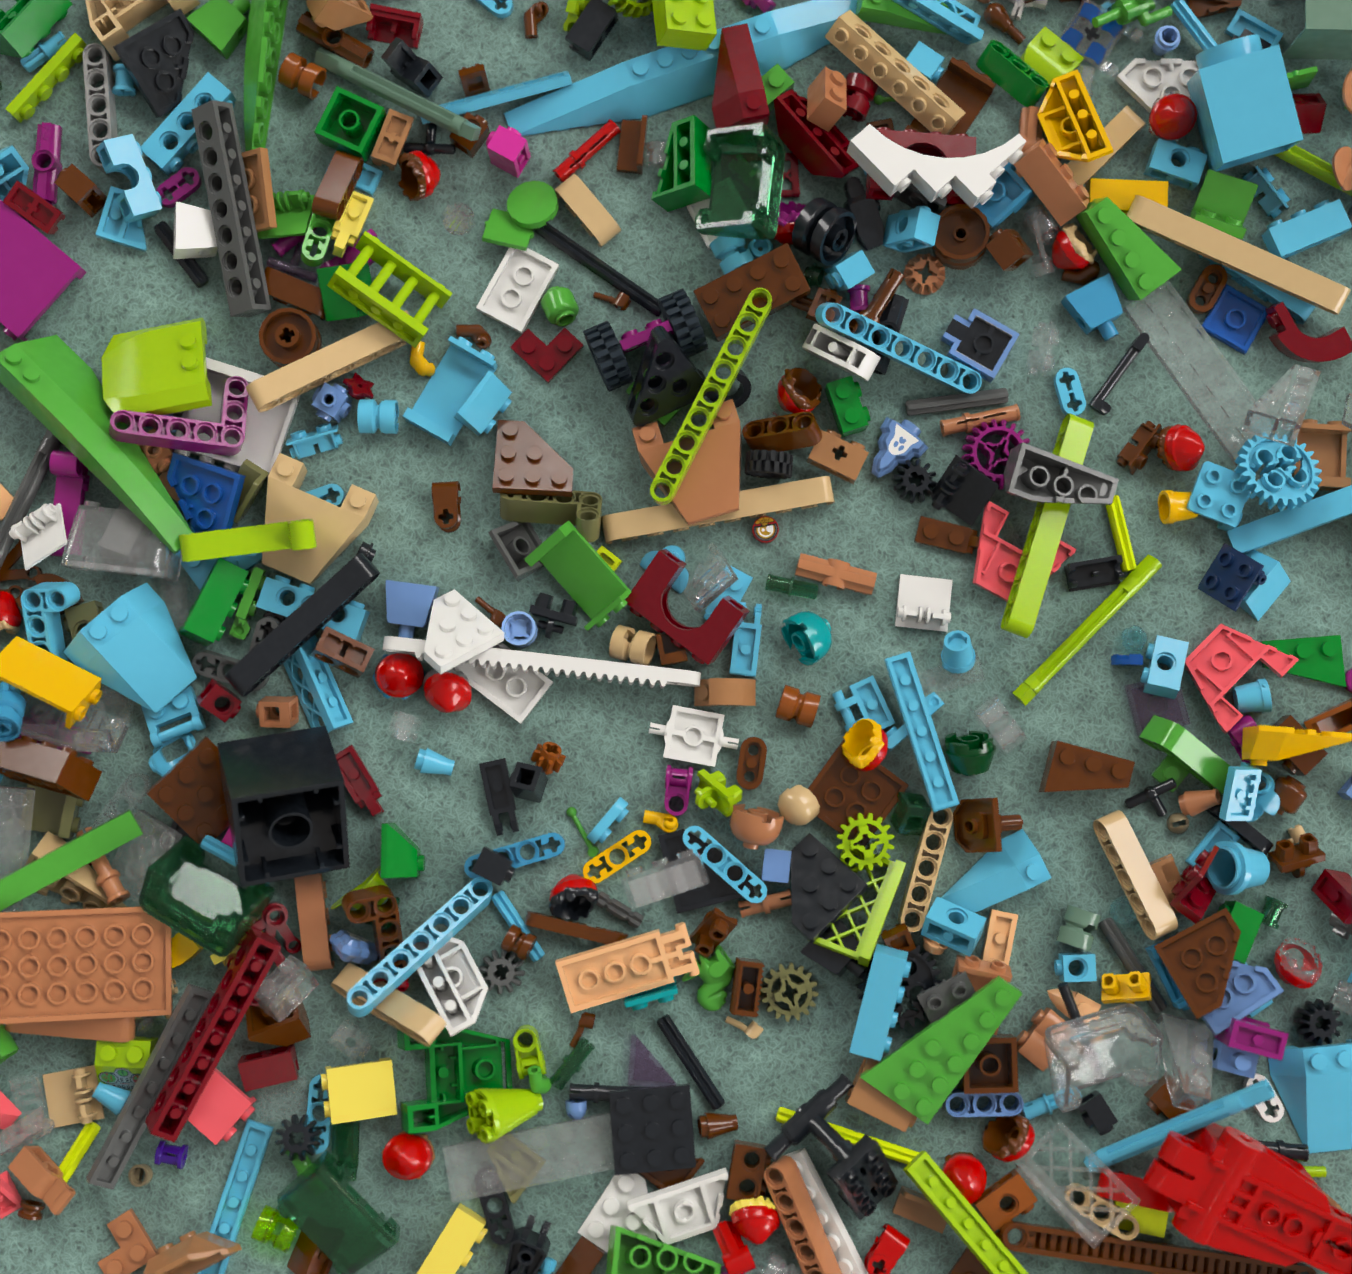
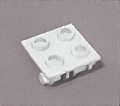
(40, 534)
(923, 603)

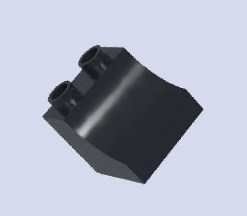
(284, 805)

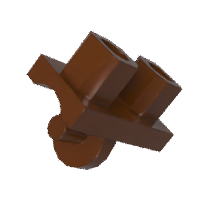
(1297, 857)
(712, 931)

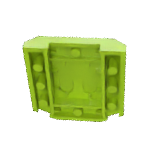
(157, 369)

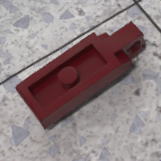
(359, 780)

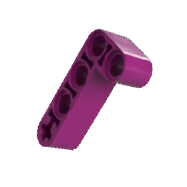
(70, 486)

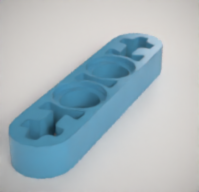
(514, 852)

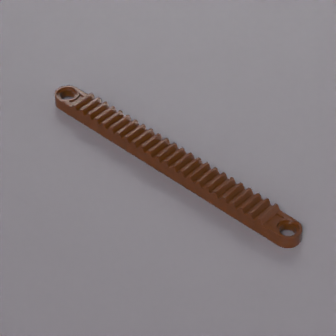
(1137, 1253)

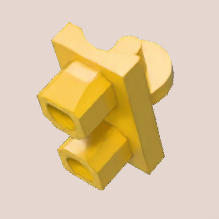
(1126, 987)

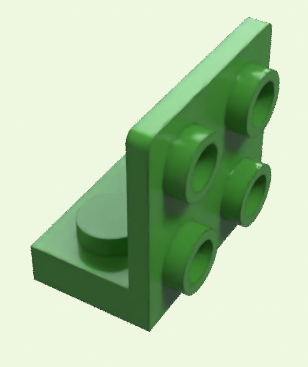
(1224, 202)

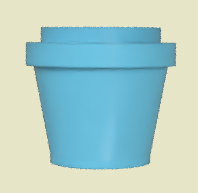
(1237, 868)

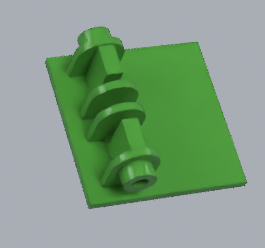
(292, 214)

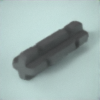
(619, 910)

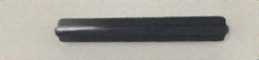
(690, 1062)

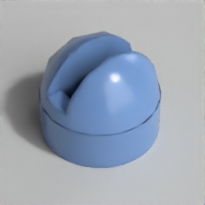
(575, 1109)

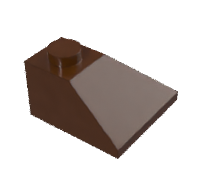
(267, 1030)

